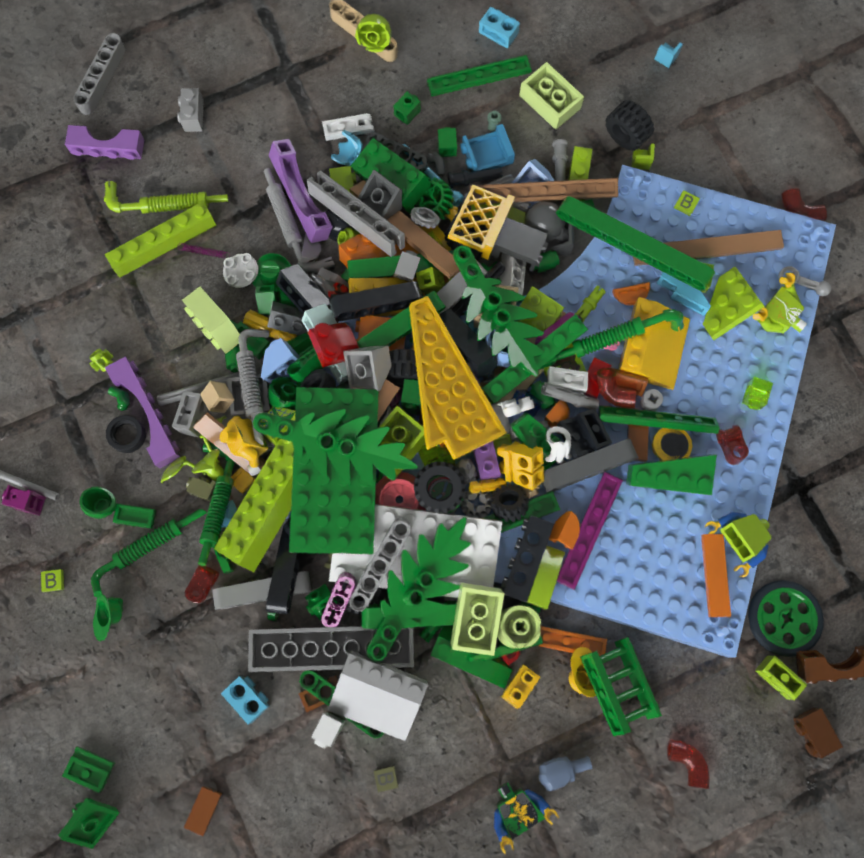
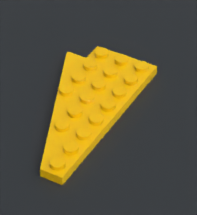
(450, 396)

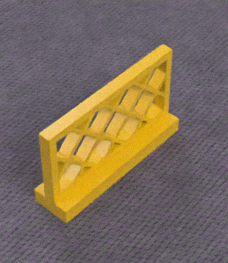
(493, 229)

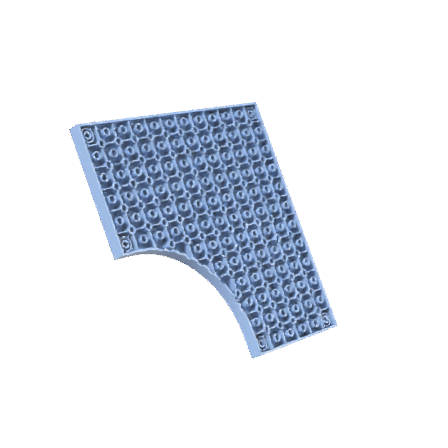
(650, 549)

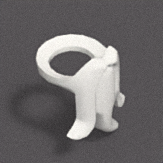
(559, 449)

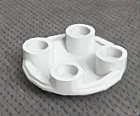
(240, 270)

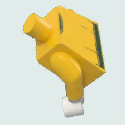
(241, 442)

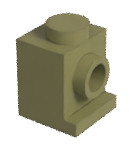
(201, 487)

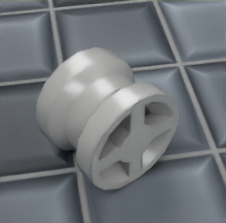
(650, 404)

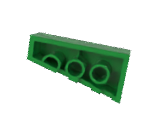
(680, 474)

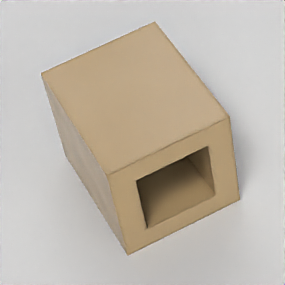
(217, 397)

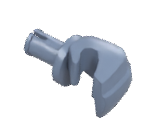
(560, 771)

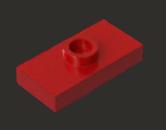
(596, 364)

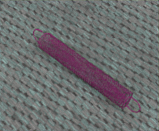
(200, 250)

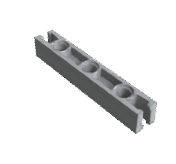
(356, 213)

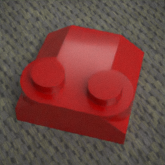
(331, 341)

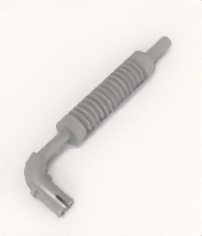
(289, 227)

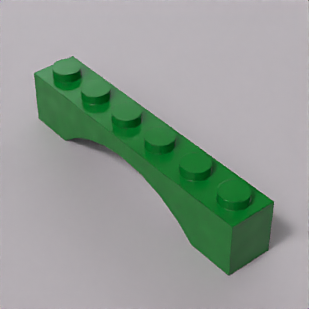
(550, 345)

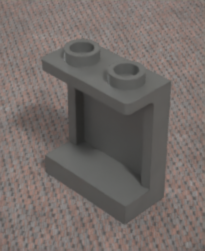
(521, 242)

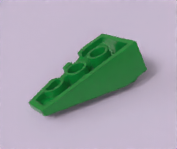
(493, 670)

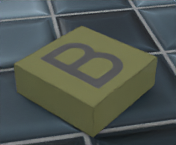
(386, 779)

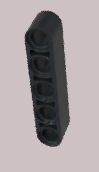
(375, 301)
(283, 577)

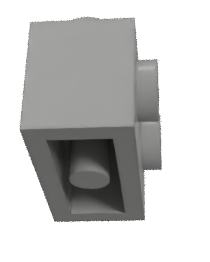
(190, 109)

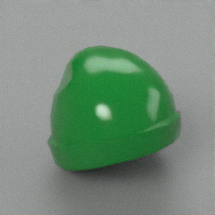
(97, 502)

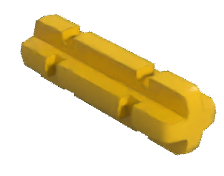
(486, 485)

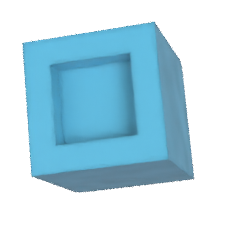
(667, 55)

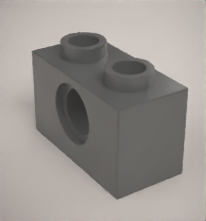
(286, 319)

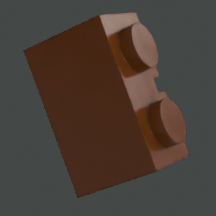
(818, 733)

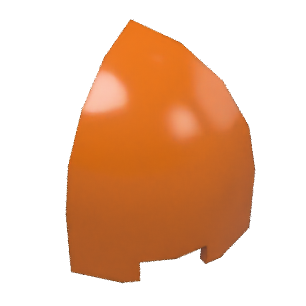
(558, 413)
(566, 530)

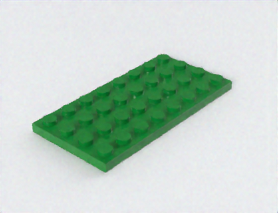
(327, 511)

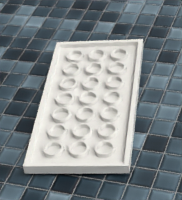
(480, 555)

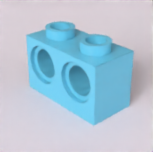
(495, 27)
(241, 704)

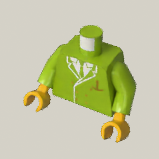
(782, 309)

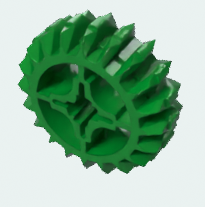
(432, 197)

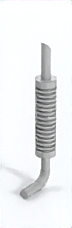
(249, 378)

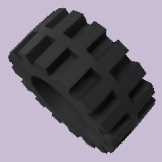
(509, 512)

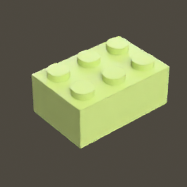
(551, 95)
(212, 319)
(477, 619)

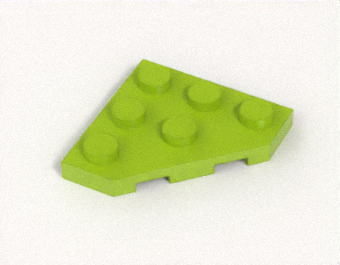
(730, 304)

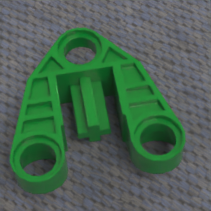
(308, 358)

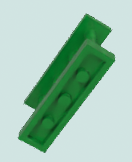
(605, 693)

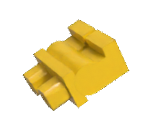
(522, 464)
(520, 687)

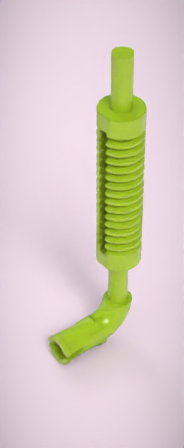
(157, 203)

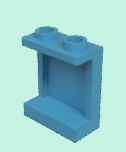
(488, 150)

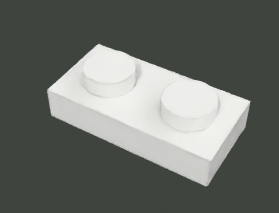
(568, 379)

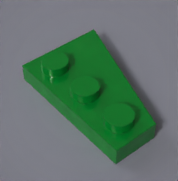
(533, 434)

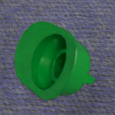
(107, 613)

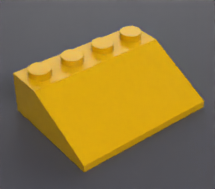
(656, 351)

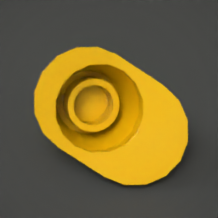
(578, 676)

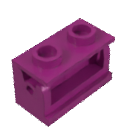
(23, 500)

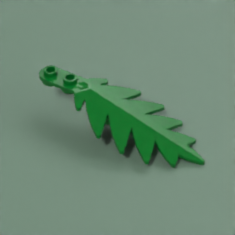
(497, 314)
(339, 444)
(419, 583)

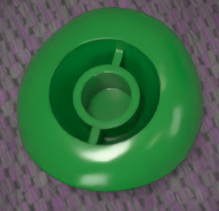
(269, 268)

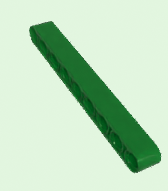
(635, 243)

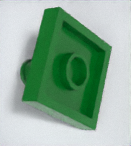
(88, 823)

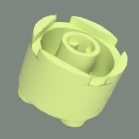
(528, 631)

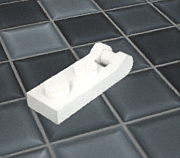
(334, 128)

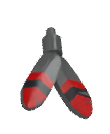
(329, 287)

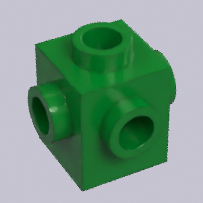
(317, 601)

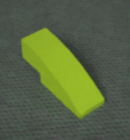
(546, 578)

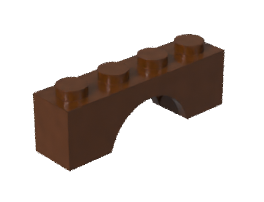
(814, 667)

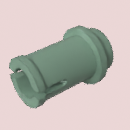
(494, 119)

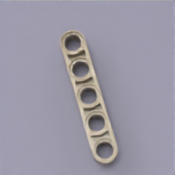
(349, 19)

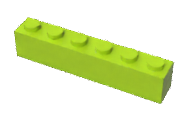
(160, 239)

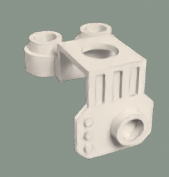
(509, 408)

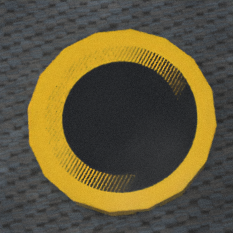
(671, 444)

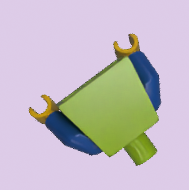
(746, 536)

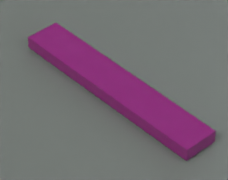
(589, 530)

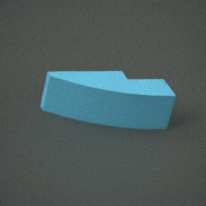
(685, 294)

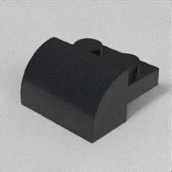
(586, 433)

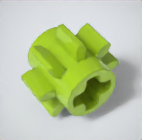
(100, 359)

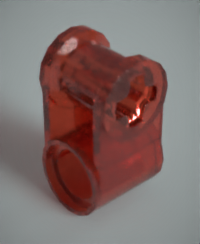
(730, 441)
(202, 581)

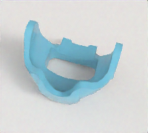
(348, 150)

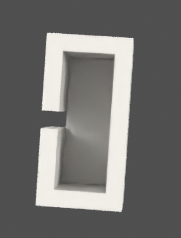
(327, 730)

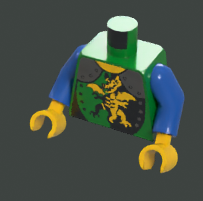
(518, 813)

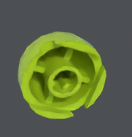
(373, 33)

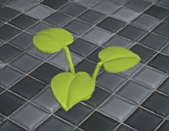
(208, 465)

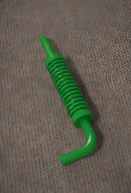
(143, 546)

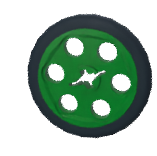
(797, 594)

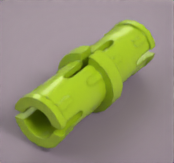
(590, 303)

